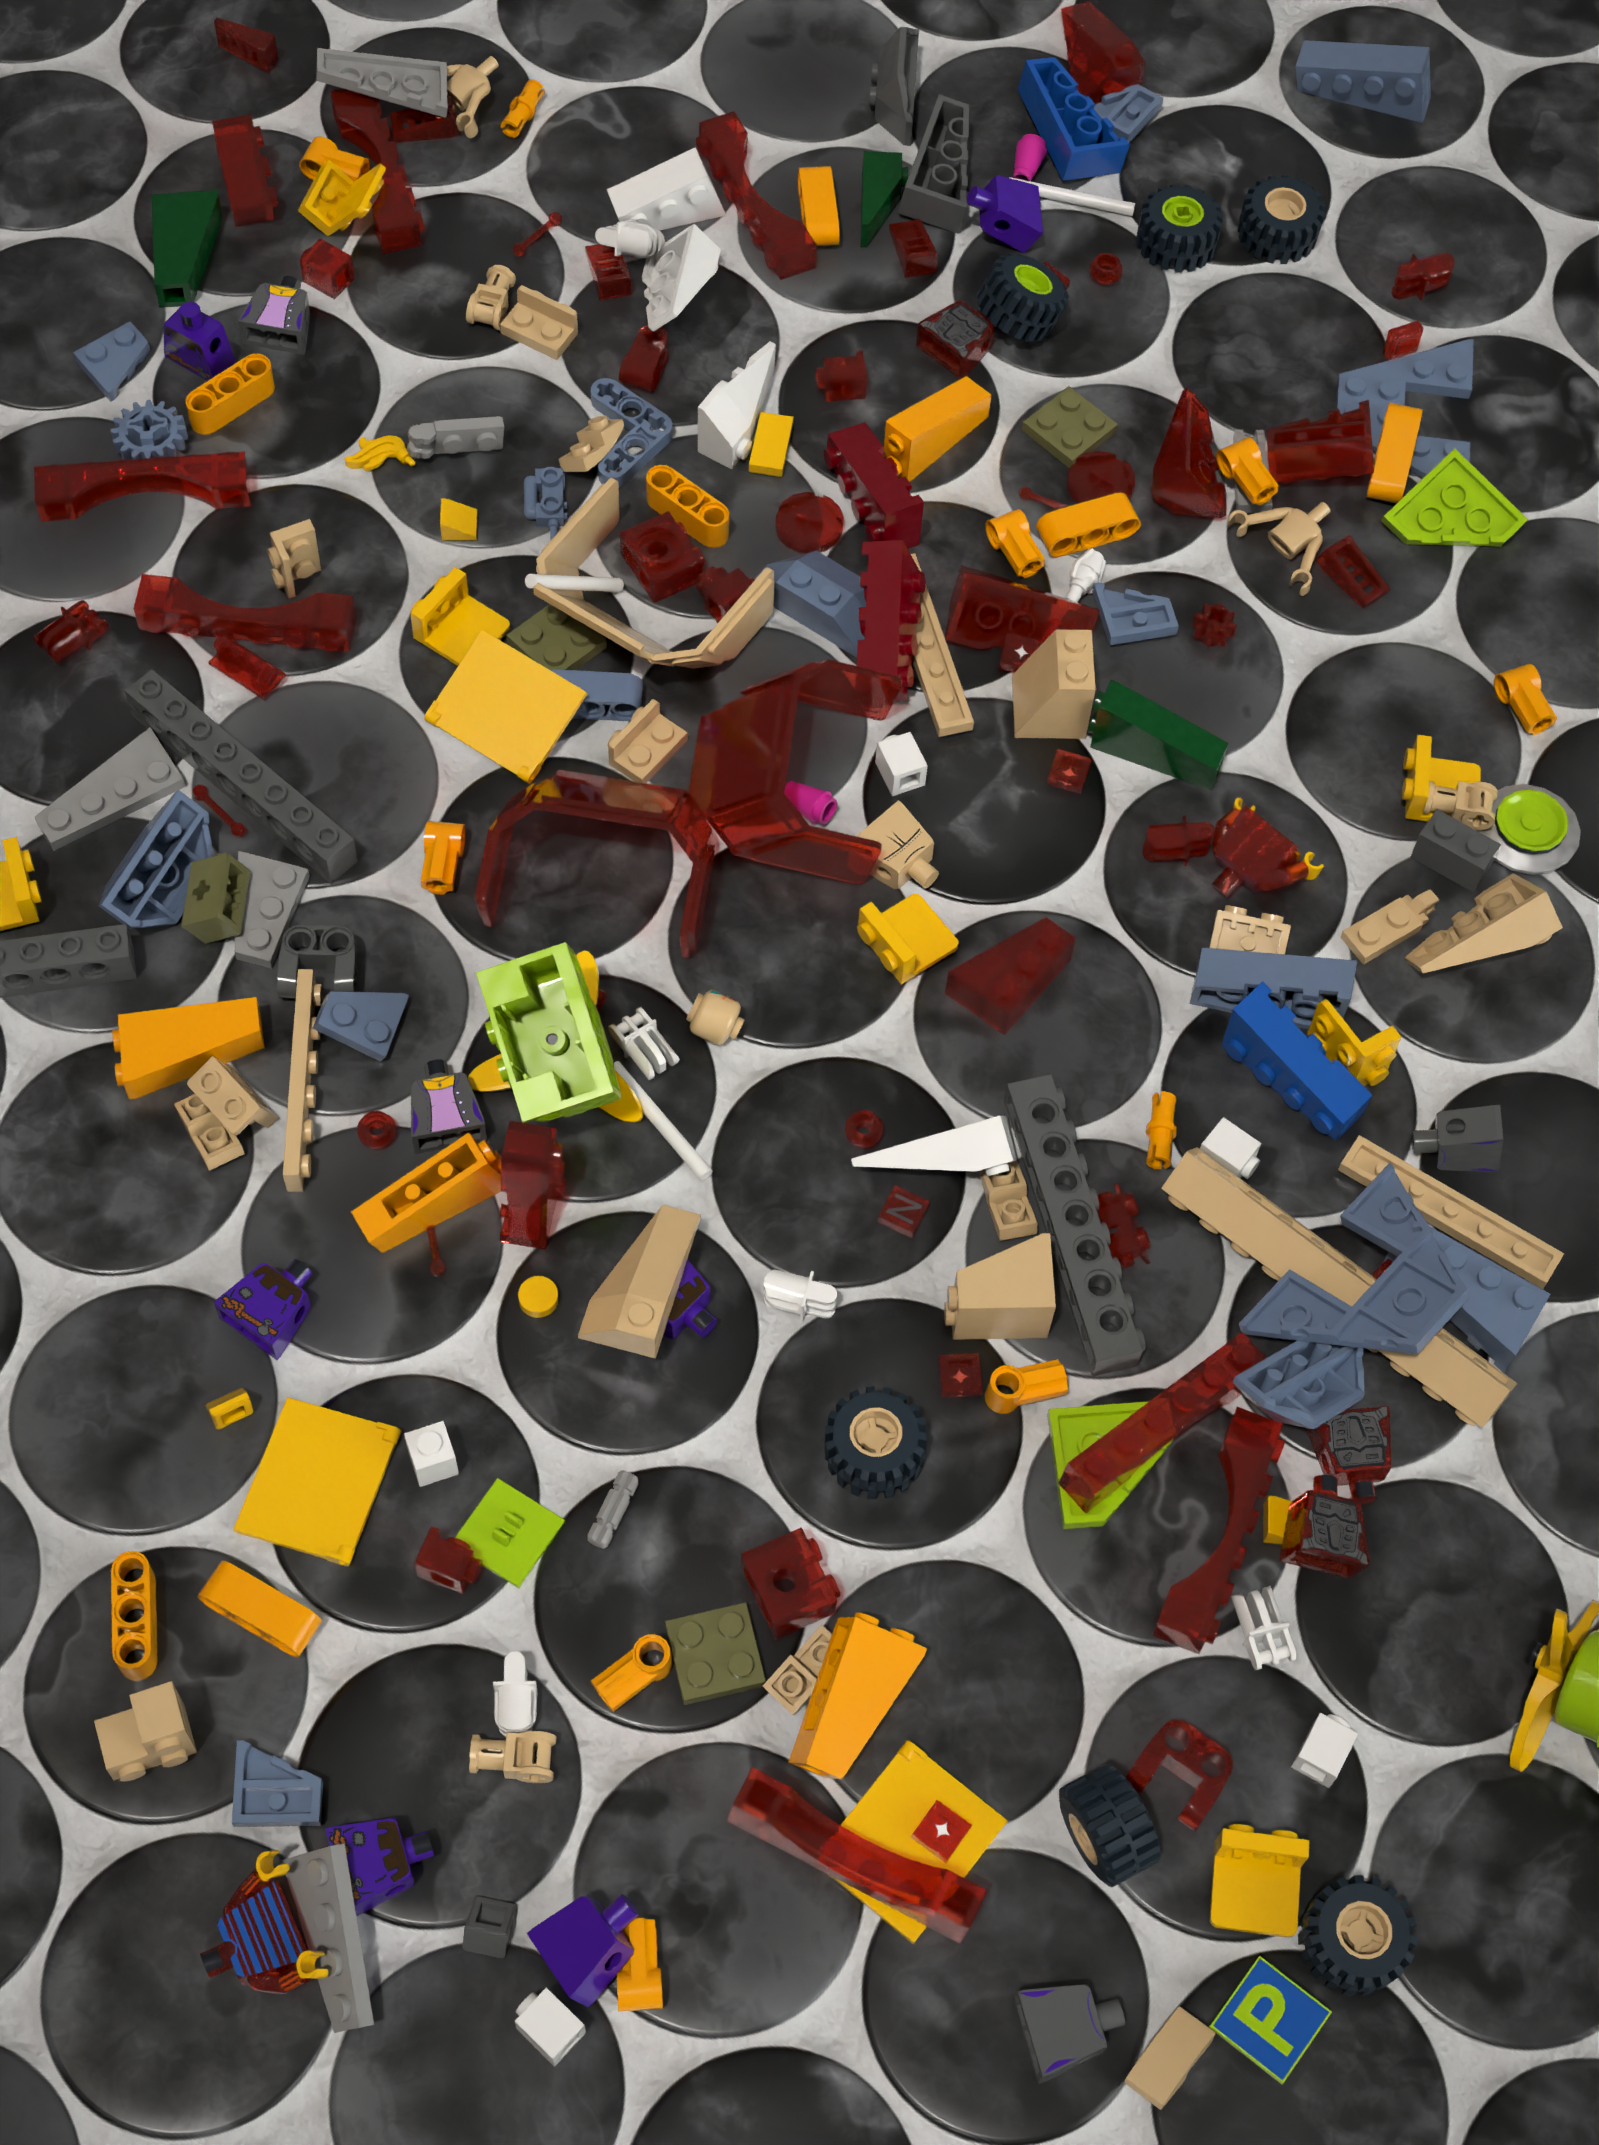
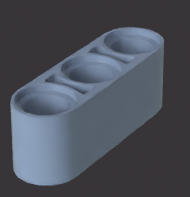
(609, 694)

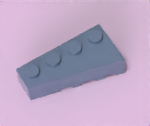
(1368, 76)
(1296, 981)
(1499, 1302)

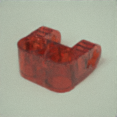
(1186, 1766)

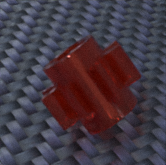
(1214, 625)

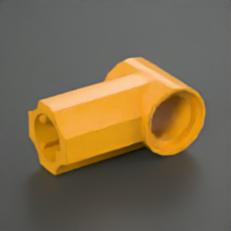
(324, 149)
(1245, 465)
(1013, 536)
(1523, 691)
(442, 847)
(1028, 1383)
(630, 1675)
(640, 1979)

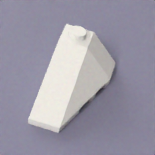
(678, 274)
(733, 409)
(972, 1147)

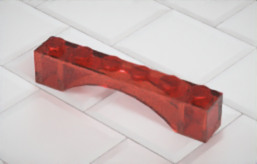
(393, 212)
(783, 240)
(74, 489)
(314, 622)
(1131, 1443)
(1192, 1603)
(913, 1888)

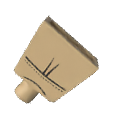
(904, 848)

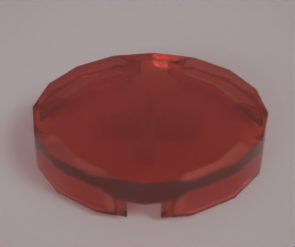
(1098, 476)
(809, 522)

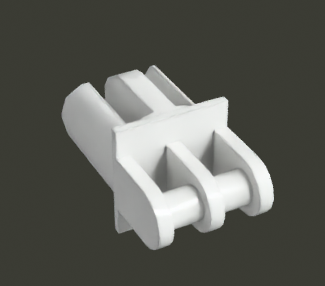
(631, 238)
(644, 1044)
(799, 1294)
(1262, 1624)
(515, 1697)

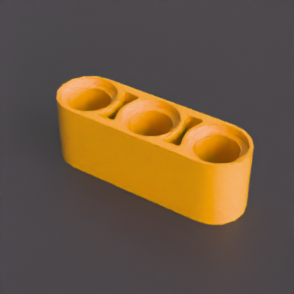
(819, 204)
(230, 394)
(1394, 453)
(697, 510)
(1088, 524)
(127, 1597)
(260, 1608)

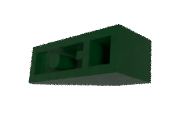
(881, 190)

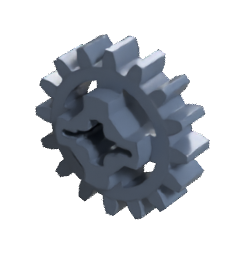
(149, 432)

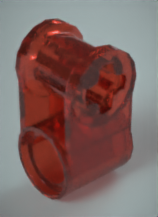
(645, 359)

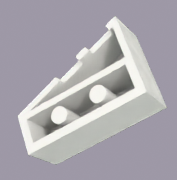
(668, 194)

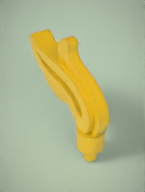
(376, 451)

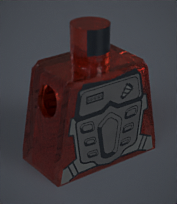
(956, 337)
(1355, 1449)
(1325, 1531)

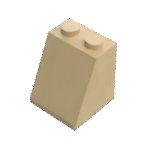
(1055, 688)
(1004, 1294)

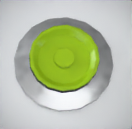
(1534, 829)

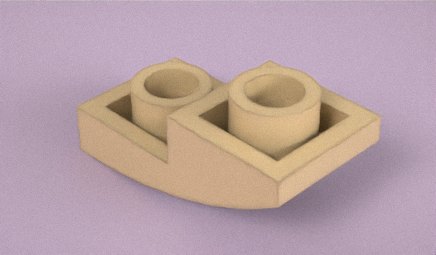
(593, 444)
(207, 1132)
(1009, 1203)
(797, 1675)
(1169, 2058)

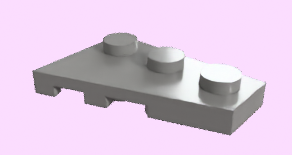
(269, 907)

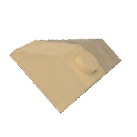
(1505, 920)
(640, 1291)

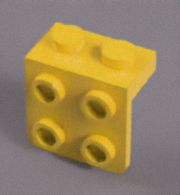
(337, 199)
(452, 619)
(1424, 769)
(17, 892)
(906, 936)
(1365, 1060)
(1257, 1881)

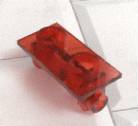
(245, 667)
(1120, 1212)

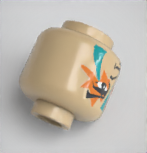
(715, 1017)

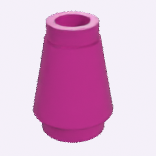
(1029, 156)
(811, 802)

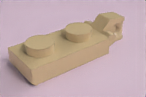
(1389, 926)

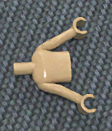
(467, 90)
(1290, 536)

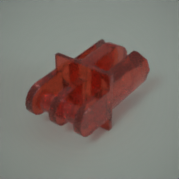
(1422, 275)
(71, 631)
(1178, 841)

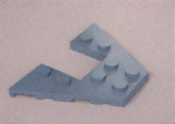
(1433, 371)
(1397, 1310)

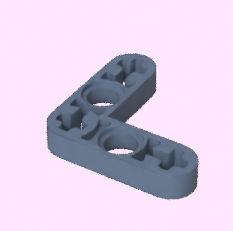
(638, 430)

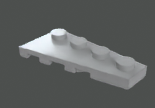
(390, 78)
(117, 788)
(329, 1923)

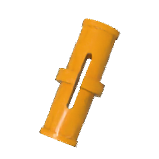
(522, 108)
(1161, 1130)

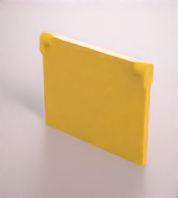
(505, 706)
(317, 1481)
(896, 1808)

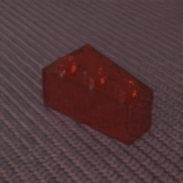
(244, 170)
(1323, 447)
(1011, 974)
(533, 1183)

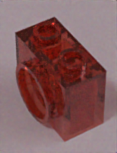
(661, 556)
(797, 1560)

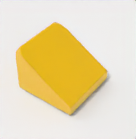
(457, 521)
(230, 1408)
(1274, 1519)

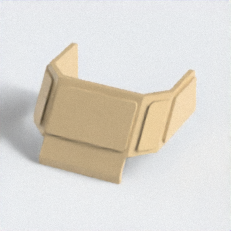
(584, 534)

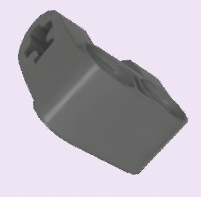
(318, 956)

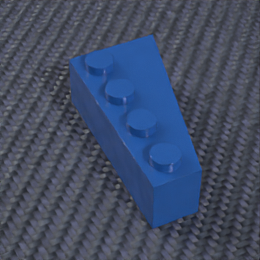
(1073, 131)
(1294, 1064)

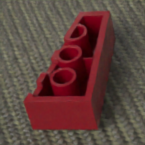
(874, 486)
(891, 611)

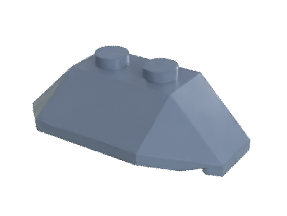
(820, 597)
(155, 873)
(1305, 1383)

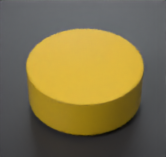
(538, 1296)

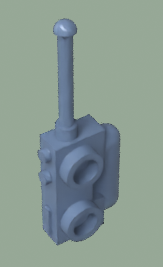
(551, 509)

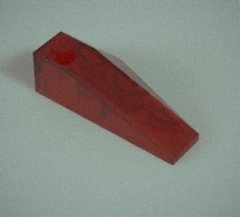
(1099, 52)
(1186, 464)
(990, 606)

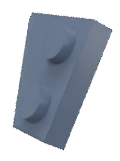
(1129, 109)
(113, 358)
(1134, 615)
(362, 1020)
(273, 1792)

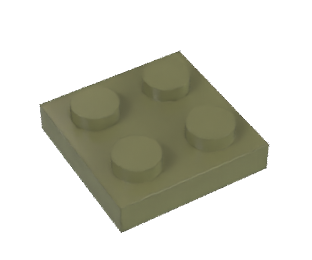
(1069, 426)
(556, 640)
(715, 1653)

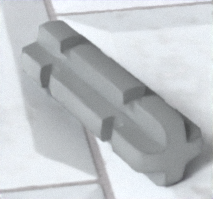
(613, 1509)

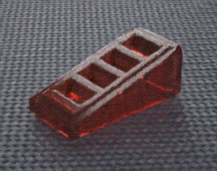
(248, 44)
(427, 130)
(912, 263)
(612, 285)
(1353, 557)

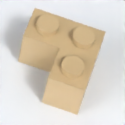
(146, 1735)

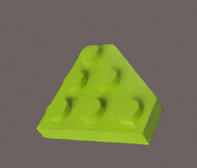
(1454, 508)
(1073, 1432)

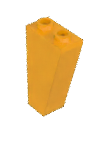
(934, 426)
(177, 1041)
(431, 1193)
(852, 1693)

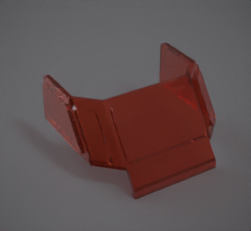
(745, 761)
(609, 801)

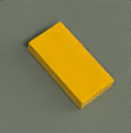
(771, 444)

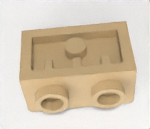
(540, 323)
(293, 555)
(645, 743)
(1245, 933)
(230, 1097)

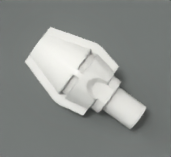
(1084, 573)

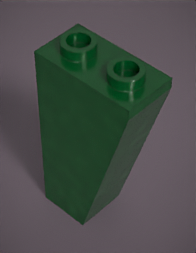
(182, 242)
(1154, 737)

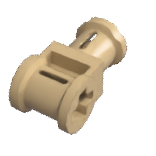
(490, 300)
(1464, 803)
(515, 1755)

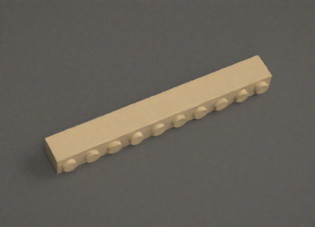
(1282, 1243)

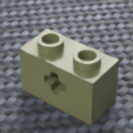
(215, 898)

